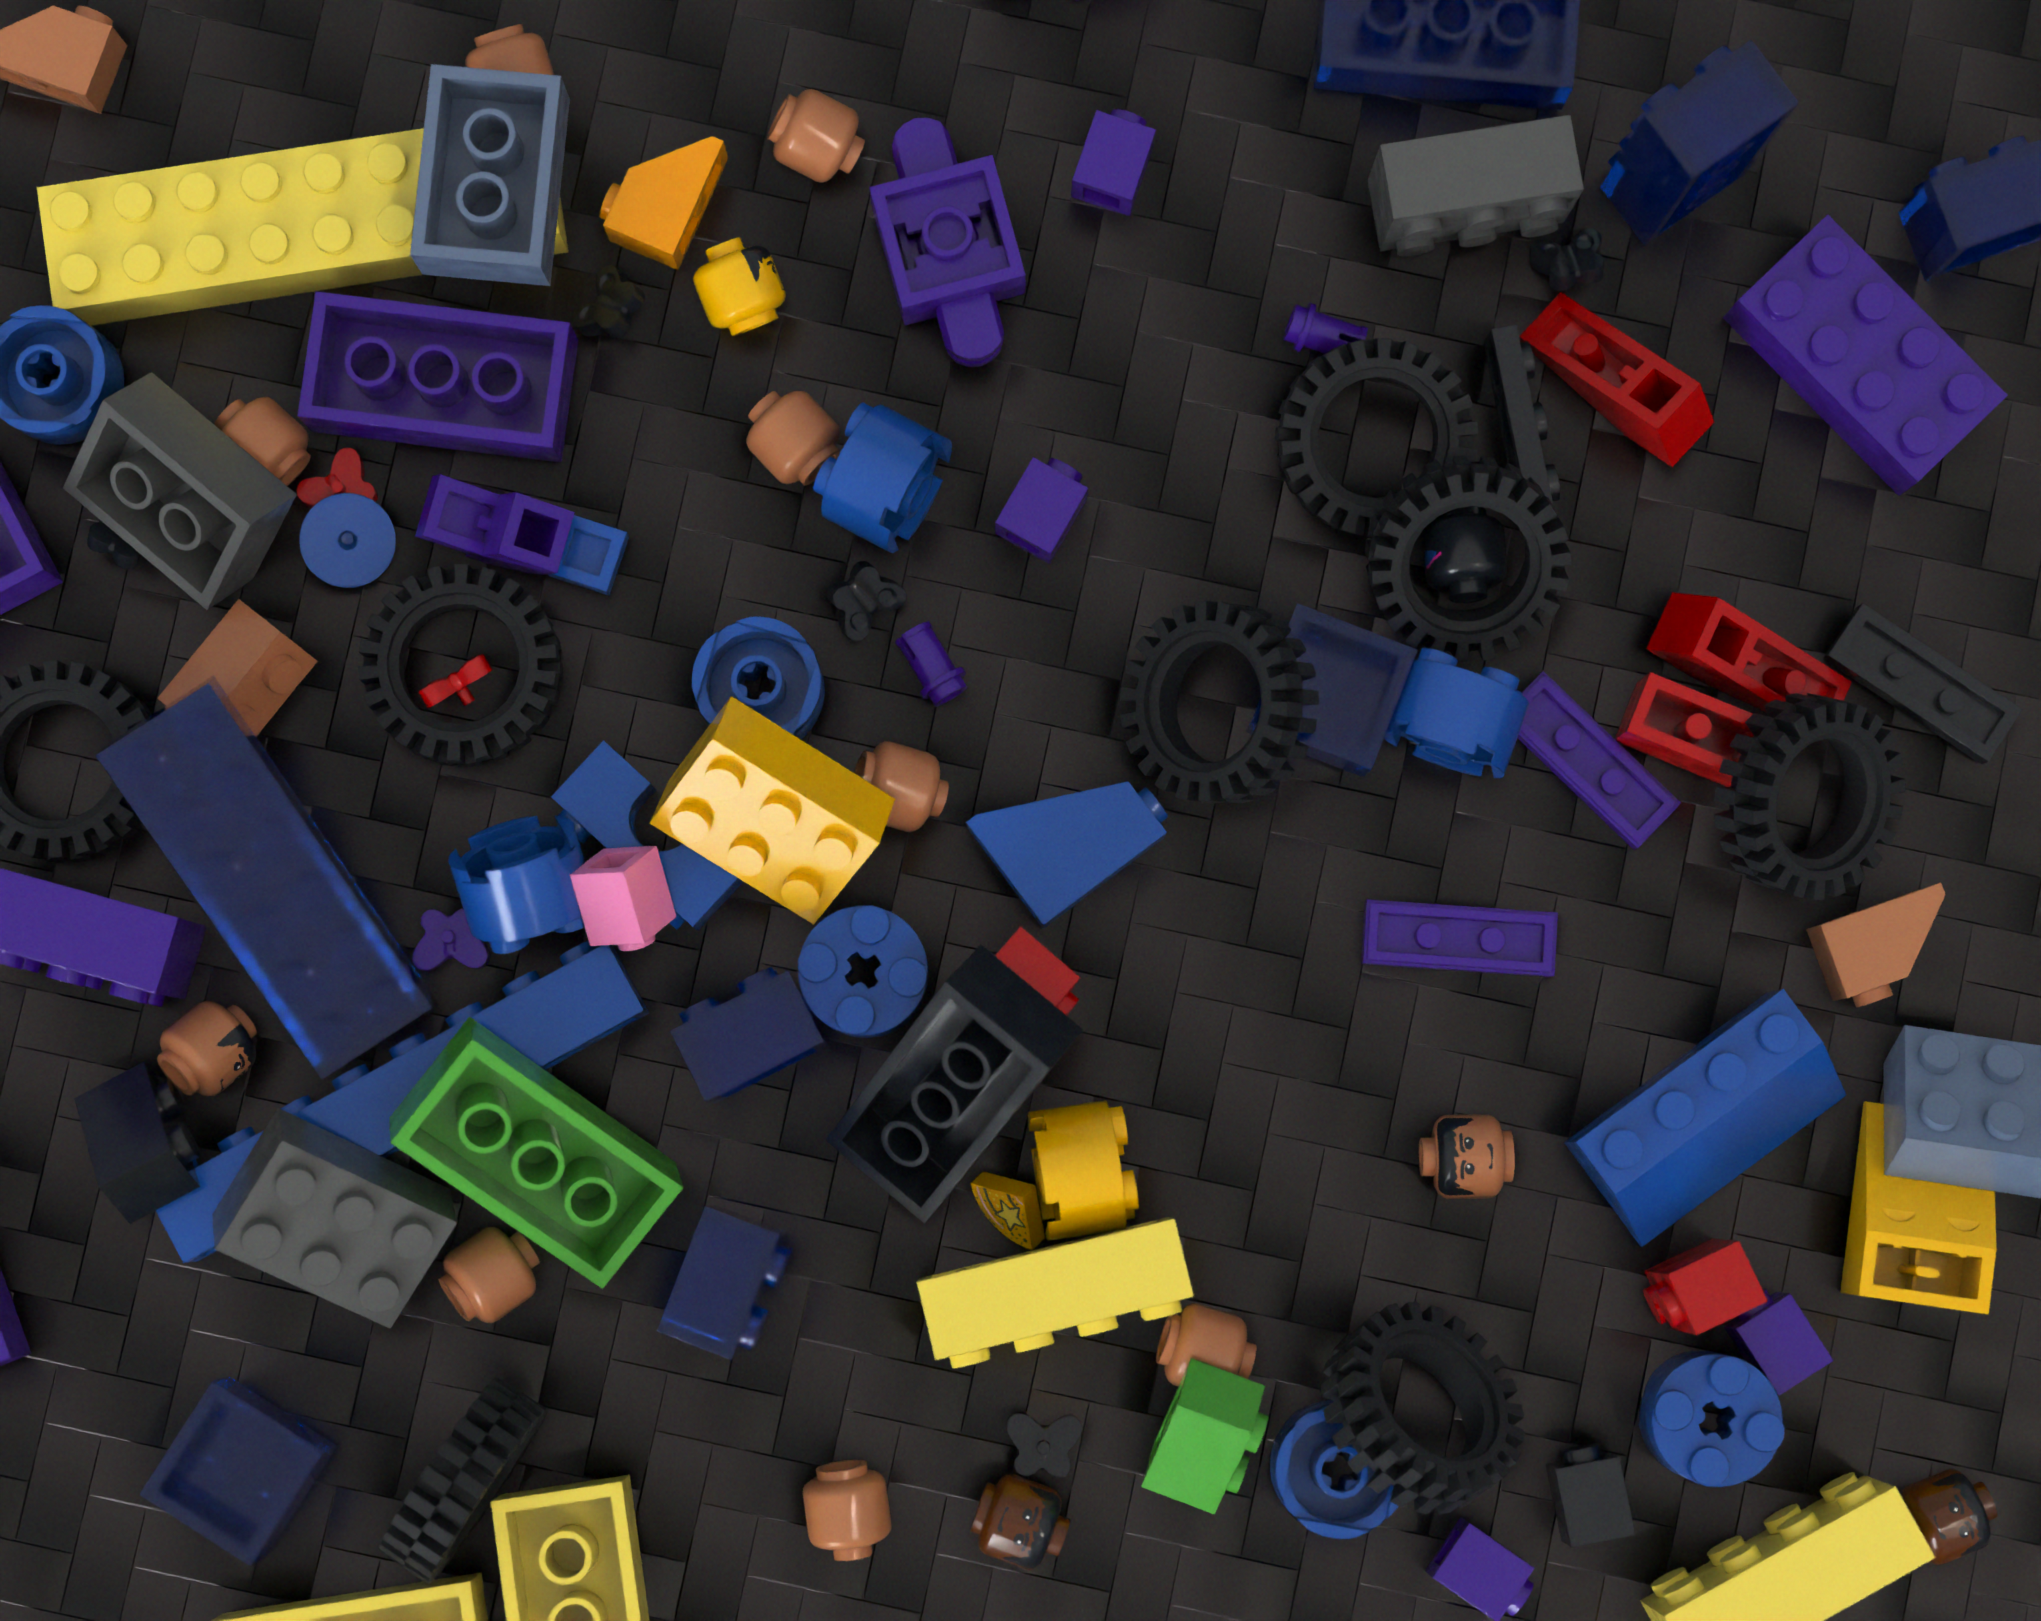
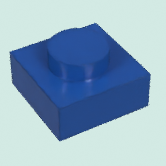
(592, 555)

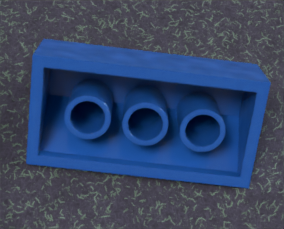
(1708, 1115)

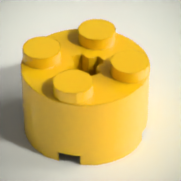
(1081, 1169)

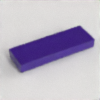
(1593, 763)
(1459, 938)

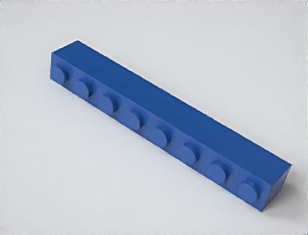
(539, 1018)

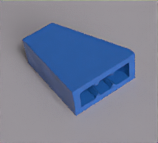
(1069, 843)

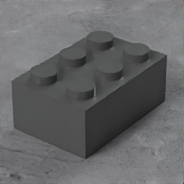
(1475, 185)
(178, 490)
(333, 1218)

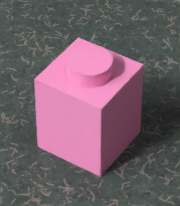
(623, 897)

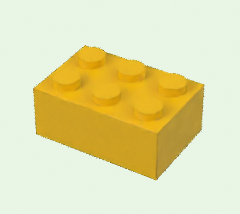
(773, 811)

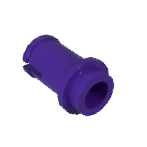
(1320, 331)
(931, 664)

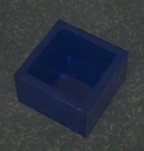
(1976, 208)
(1357, 688)
(748, 1035)
(724, 1282)
(238, 1470)

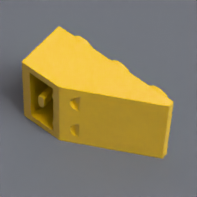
(1916, 1235)

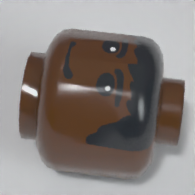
(1951, 1514)
(1020, 1521)

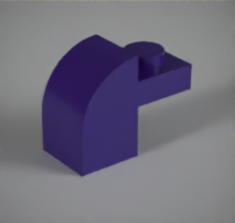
(494, 527)

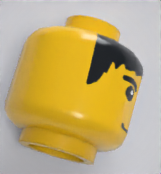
(739, 286)

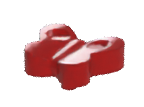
(345, 476)
(456, 682)

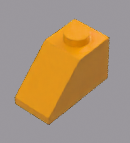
(664, 201)

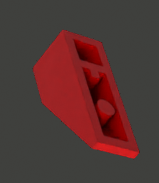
(1621, 379)
(1737, 653)

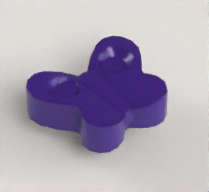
(448, 939)

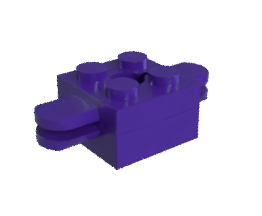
(948, 241)

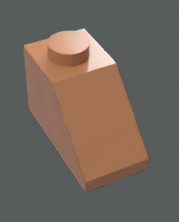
(63, 55)
(1875, 945)

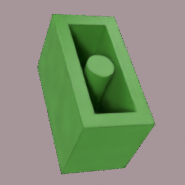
(1205, 1437)

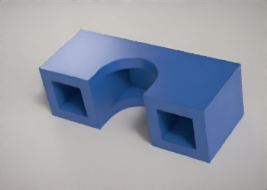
(604, 802)

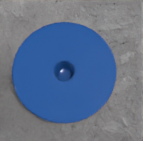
(347, 540)

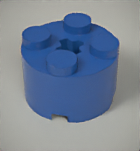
(89, 366)
(882, 476)
(755, 647)
(1459, 715)
(519, 881)
(872, 935)
(1746, 1430)
(1308, 1492)

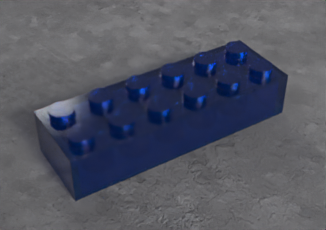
(266, 877)

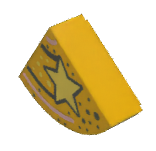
(1010, 1207)

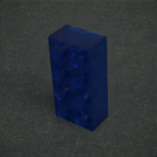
(1450, 49)
(1696, 139)

